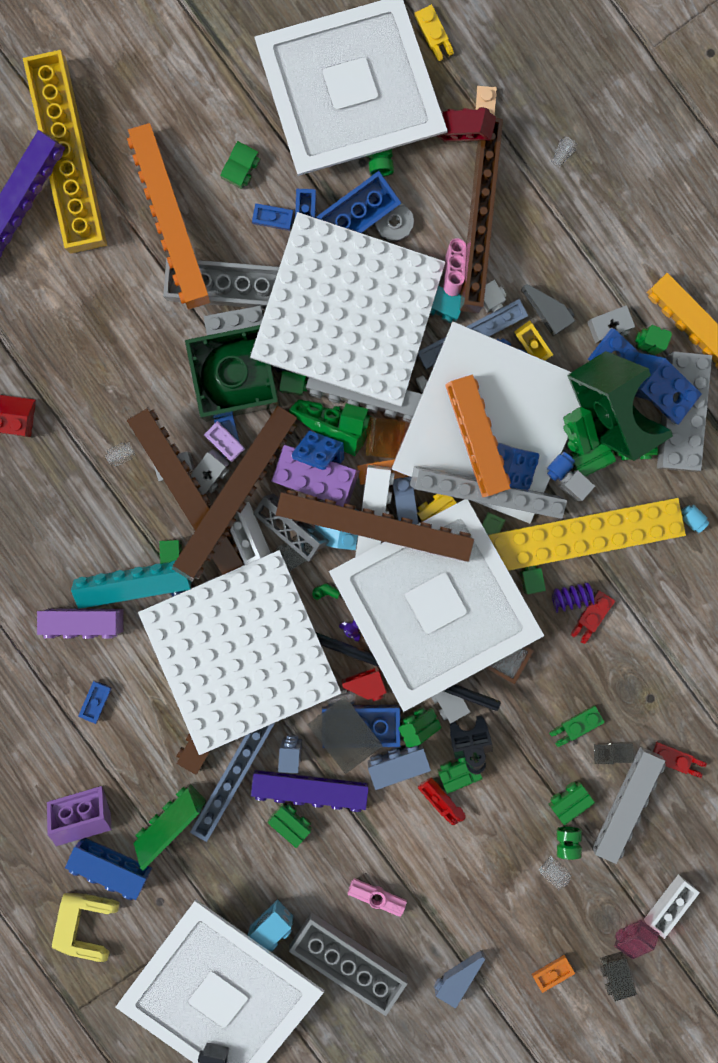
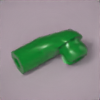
(324, 590)

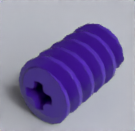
(572, 596)

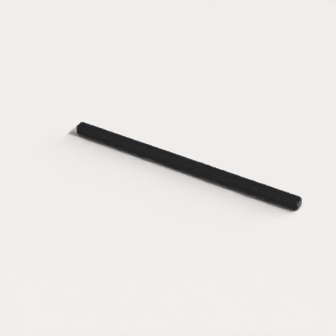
(368, 657)

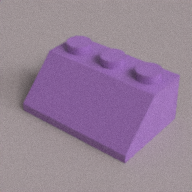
(78, 816)

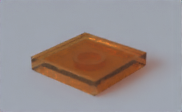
(384, 437)

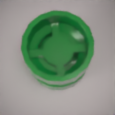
(381, 162)
(565, 848)

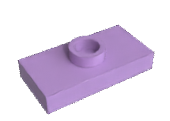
(224, 441)

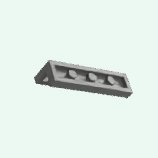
(303, 530)

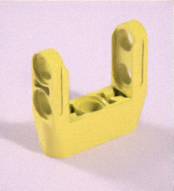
(68, 923)

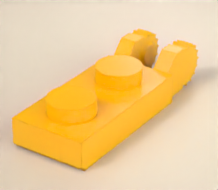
(433, 31)

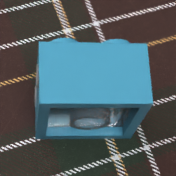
(271, 926)

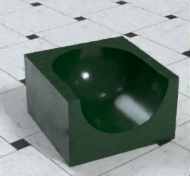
(226, 376)
(608, 390)

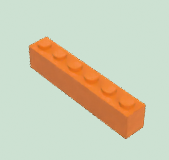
(478, 436)

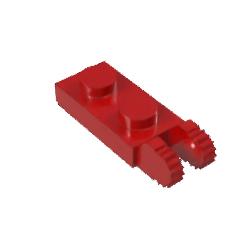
(593, 615)
(678, 759)
(441, 801)

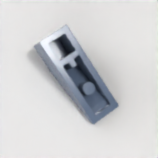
(405, 499)
(458, 979)

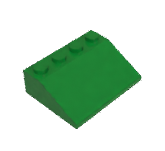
(168, 824)

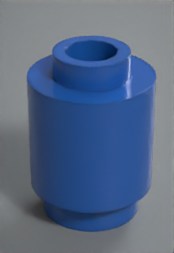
(560, 466)

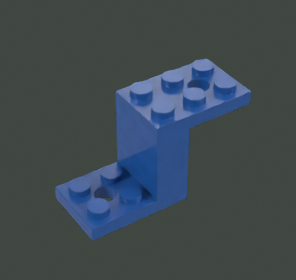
(662, 383)

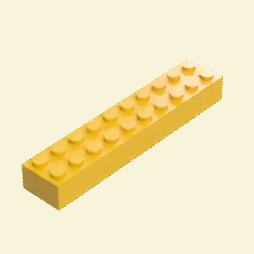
(71, 175)
(589, 534)

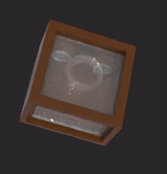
(512, 665)

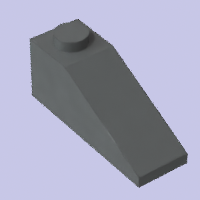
(551, 312)

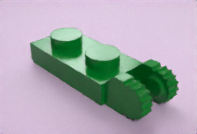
(578, 725)

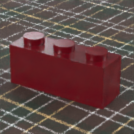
(468, 124)

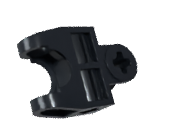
(472, 744)

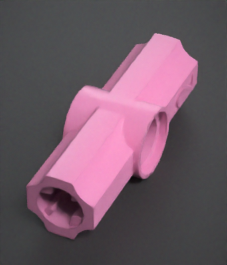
(388, 902)

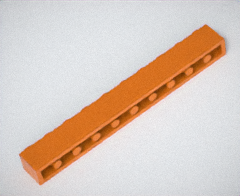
(169, 217)

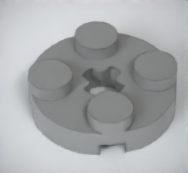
(399, 232)

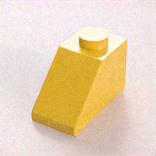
(533, 341)

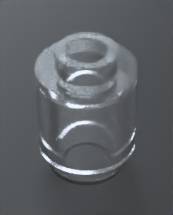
(120, 454)

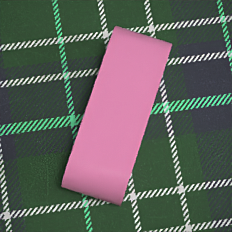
(455, 267)

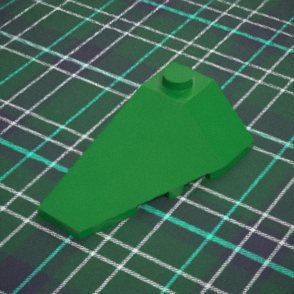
(326, 423)

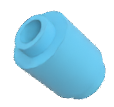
(694, 518)

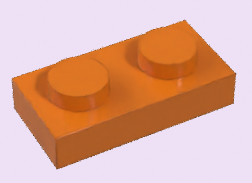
(553, 973)

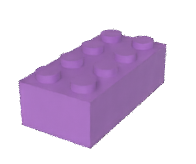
(333, 483)
(78, 622)

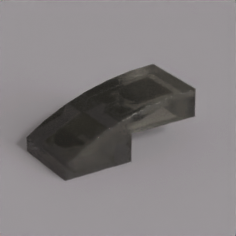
(613, 753)

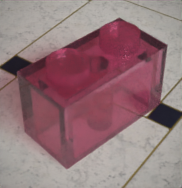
(636, 939)

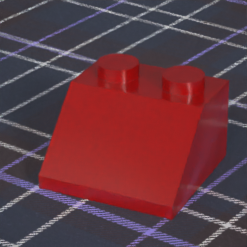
(16, 415)
(366, 684)

